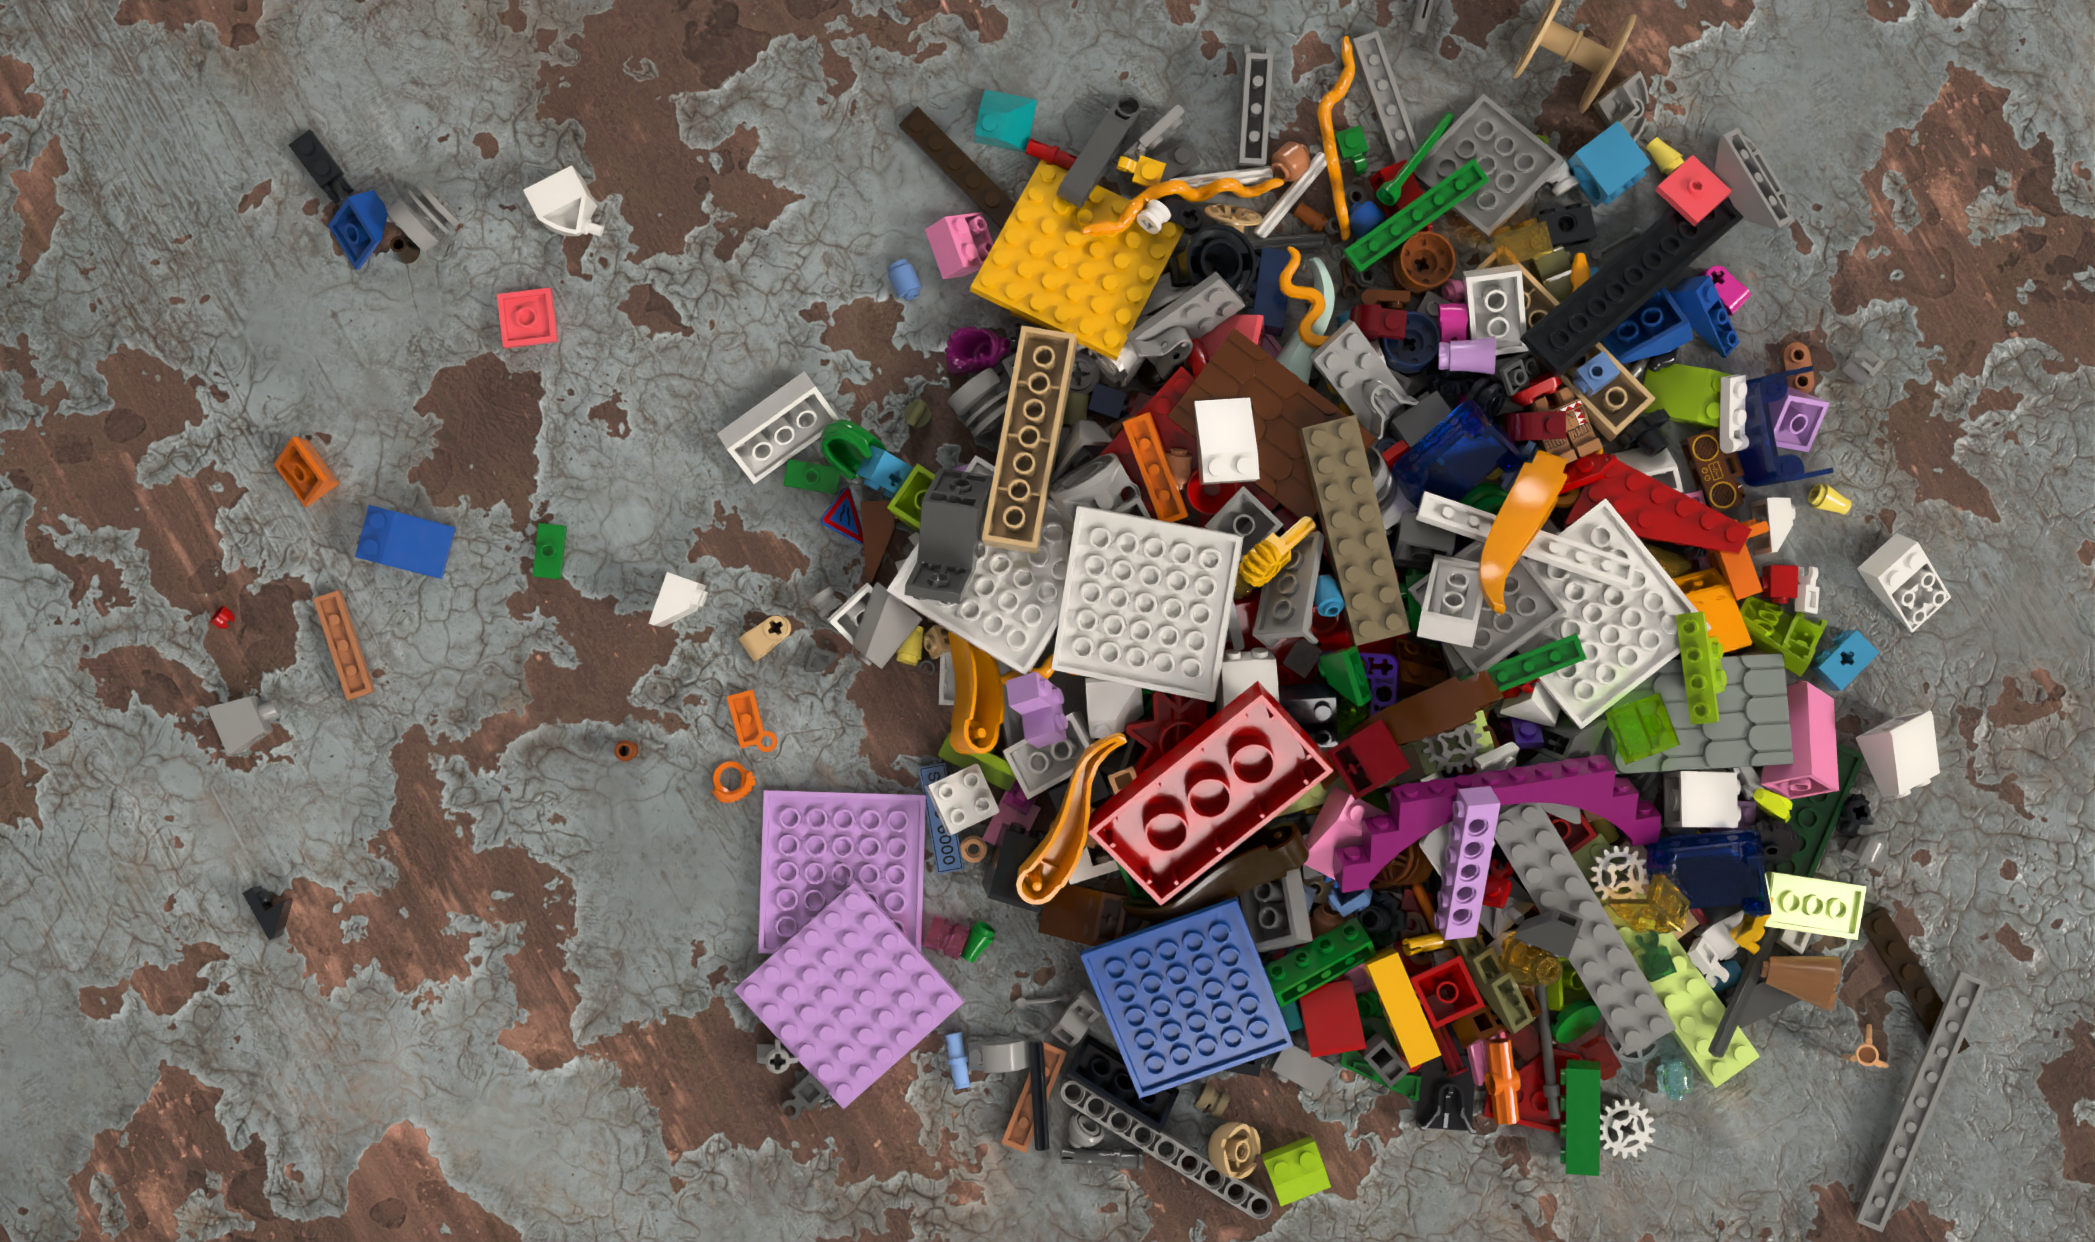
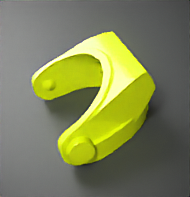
(1773, 804)

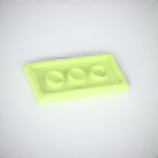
(1815, 905)

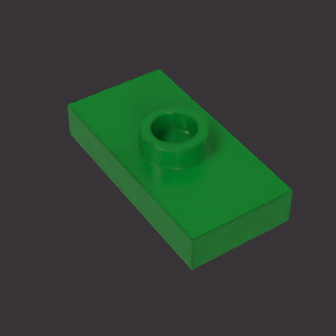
(812, 477)
(549, 551)

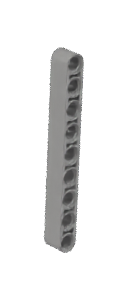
(1173, 1158)

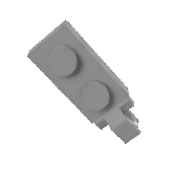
(1153, 136)

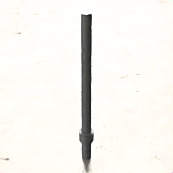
(1551, 1088)

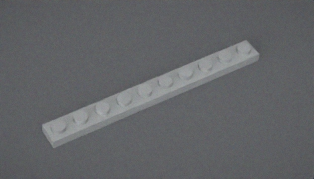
(1920, 1101)

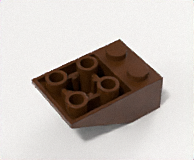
(1083, 915)

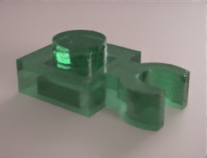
(1655, 960)

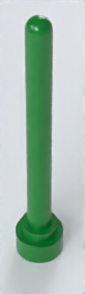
(1391, 190)

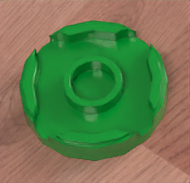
(1575, 1020)

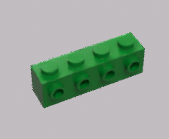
(1319, 961)
(1582, 1117)

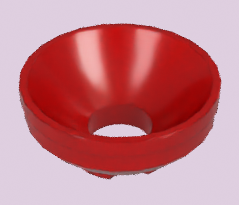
(1206, 504)

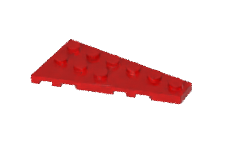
(1660, 511)

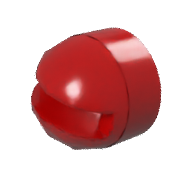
(221, 617)

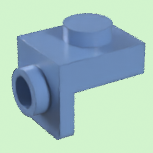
(1352, 901)

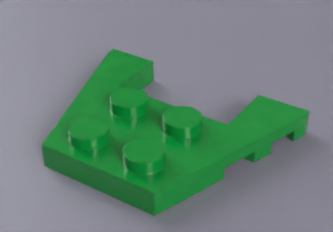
(1408, 1085)

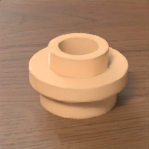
(973, 839)

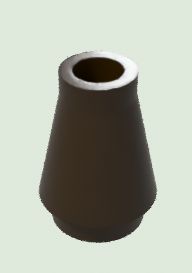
(404, 249)

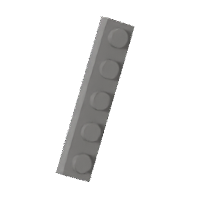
(1385, 96)

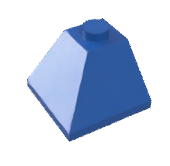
(359, 226)

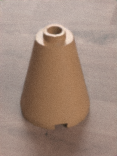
(1805, 977)

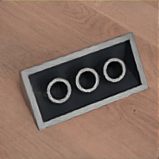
(1106, 1075)

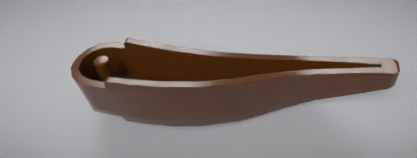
(1433, 711)

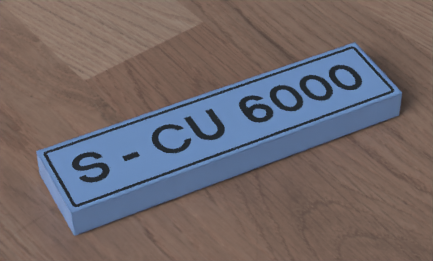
(945, 848)

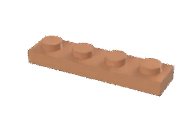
(344, 645)
(1021, 1126)

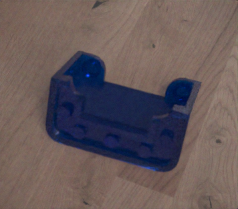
(1456, 456)
(1715, 869)

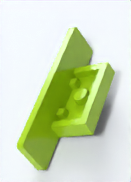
(1701, 667)
(994, 768)

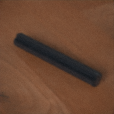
(1039, 1096)

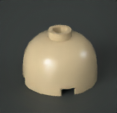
(1234, 1149)

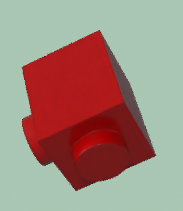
(1779, 583)

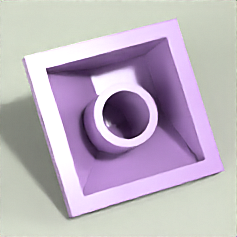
(1797, 419)

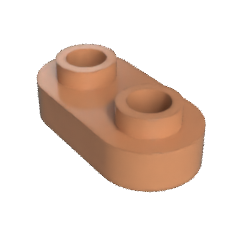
(1788, 363)

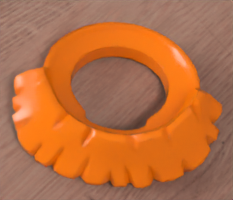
(746, 784)

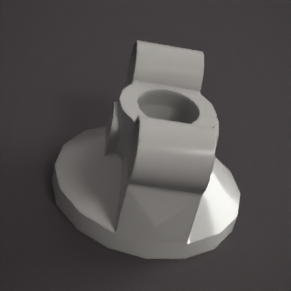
(1092, 485)

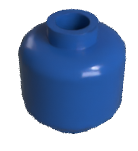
(1365, 218)

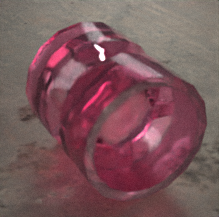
(946, 937)

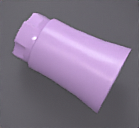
(1468, 355)

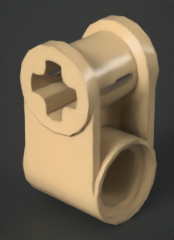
(761, 638)

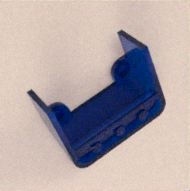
(1761, 458)

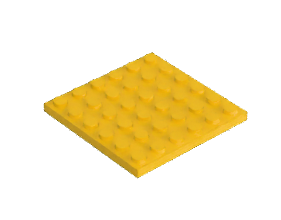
(1073, 279)

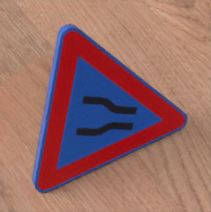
(843, 517)

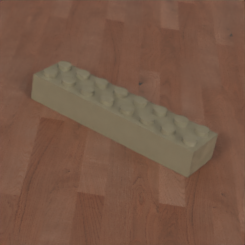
(1353, 530)

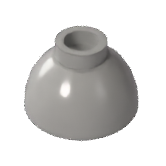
(1084, 1131)

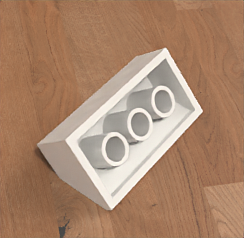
(778, 427)

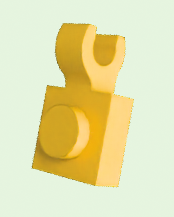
(1146, 171)

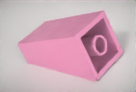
(1812, 746)

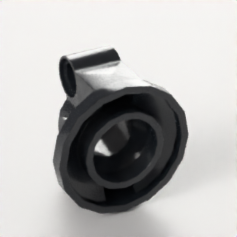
(1225, 248)

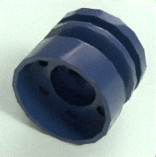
(1422, 336)

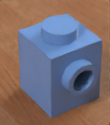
(1595, 374)

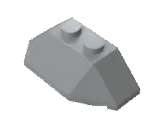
(1753, 184)

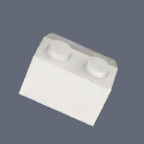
(1496, 306)
(1226, 441)
(1451, 602)
(1049, 765)

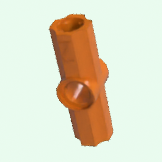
(1502, 1081)

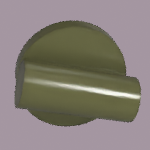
(917, 414)

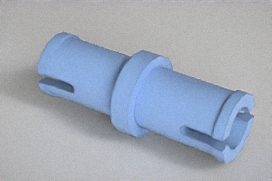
(957, 1060)

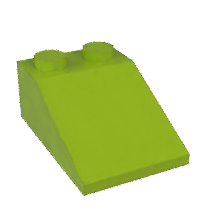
(1687, 394)

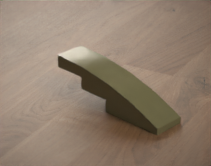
(1493, 982)

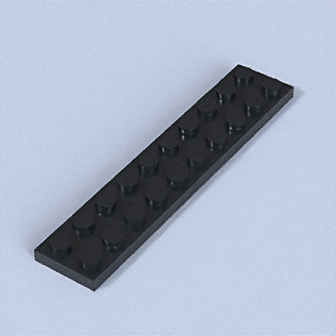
(1624, 286)

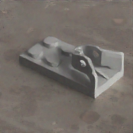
(1184, 320)
(1360, 378)
(1289, 596)

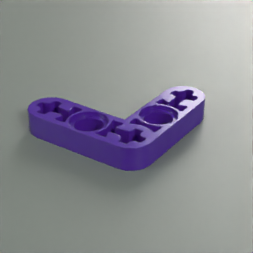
(1379, 678)

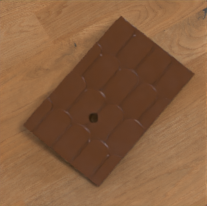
(1279, 408)

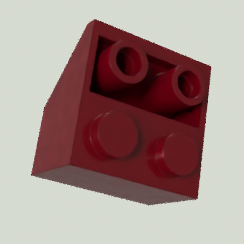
(1368, 759)

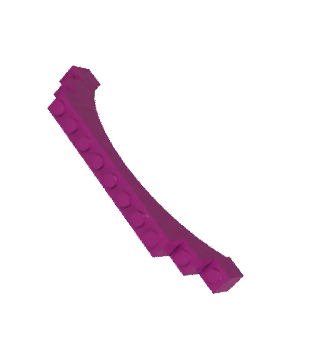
(1427, 805)

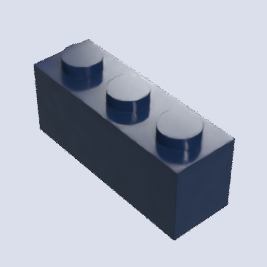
(1266, 294)

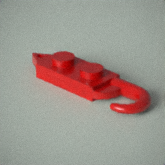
(1586, 470)

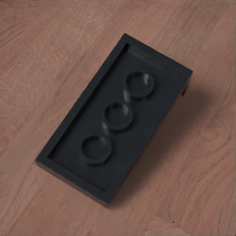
(1443, 1099)

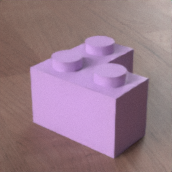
(1040, 708)

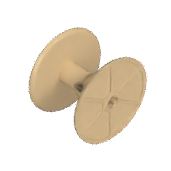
(1577, 49)

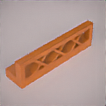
(1155, 468)

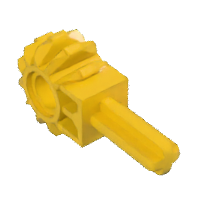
(1273, 553)

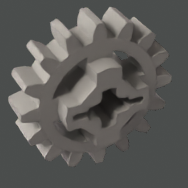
(1445, 754)

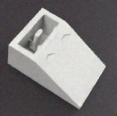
(1905, 581)

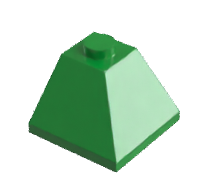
(1346, 674)

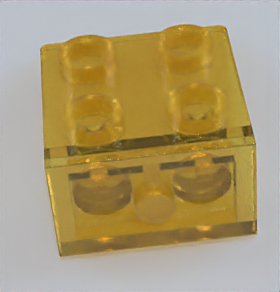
(1661, 911)

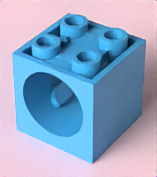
(1608, 165)

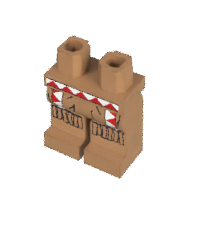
(1579, 434)

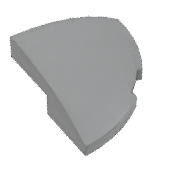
(1625, 104)

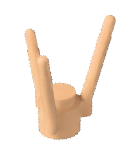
(1866, 1052)

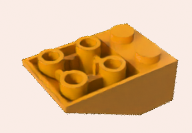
(1714, 597)

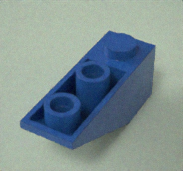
(1706, 313)

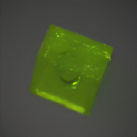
(1642, 728)

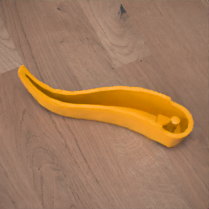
(1519, 522)
(977, 699)
(1061, 849)

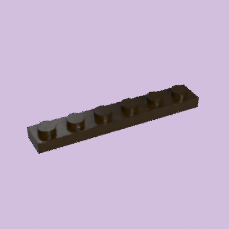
(958, 166)
(1904, 968)

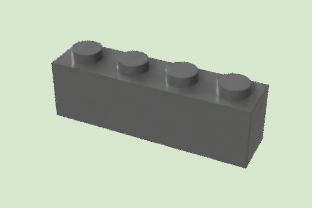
(1764, 998)

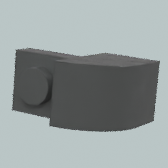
(1384, 1060)

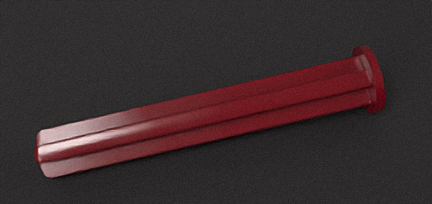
(1444, 1043)

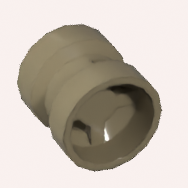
(1212, 1100)

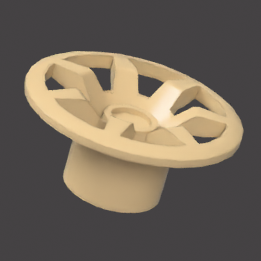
(1233, 219)

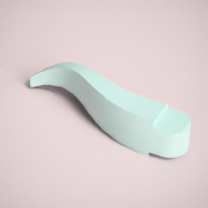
(1295, 352)

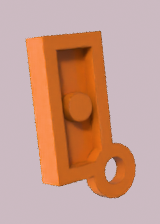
(748, 721)

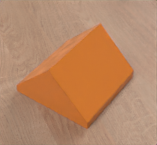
(305, 471)

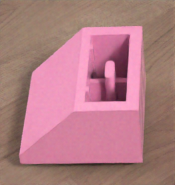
(960, 244)

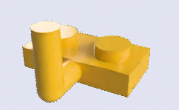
(1749, 931)

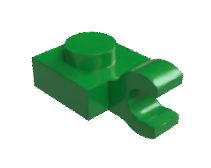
(1352, 146)

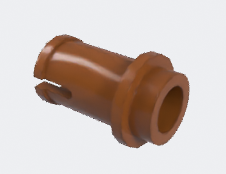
(1310, 217)
(619, 750)

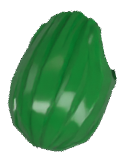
(846, 446)

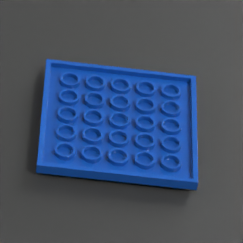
(1187, 998)

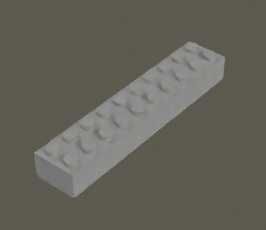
(1599, 950)

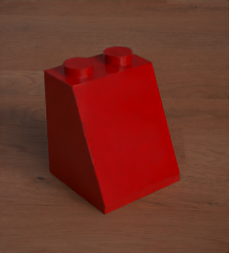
(1331, 1019)

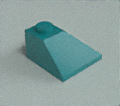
(1005, 120)

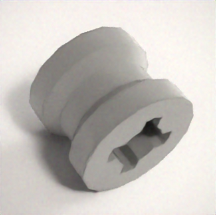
(826, 602)

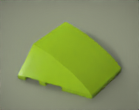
(1782, 632)

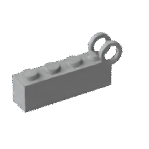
(1254, 107)

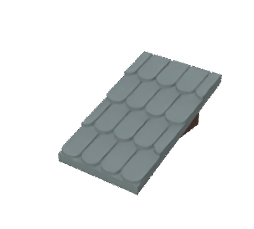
(1750, 726)

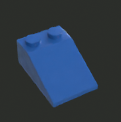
(1650, 331)
(405, 542)

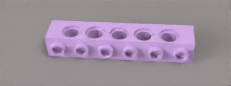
(1467, 862)

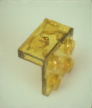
(1522, 244)

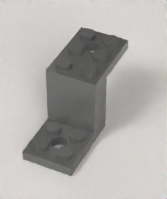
(948, 536)

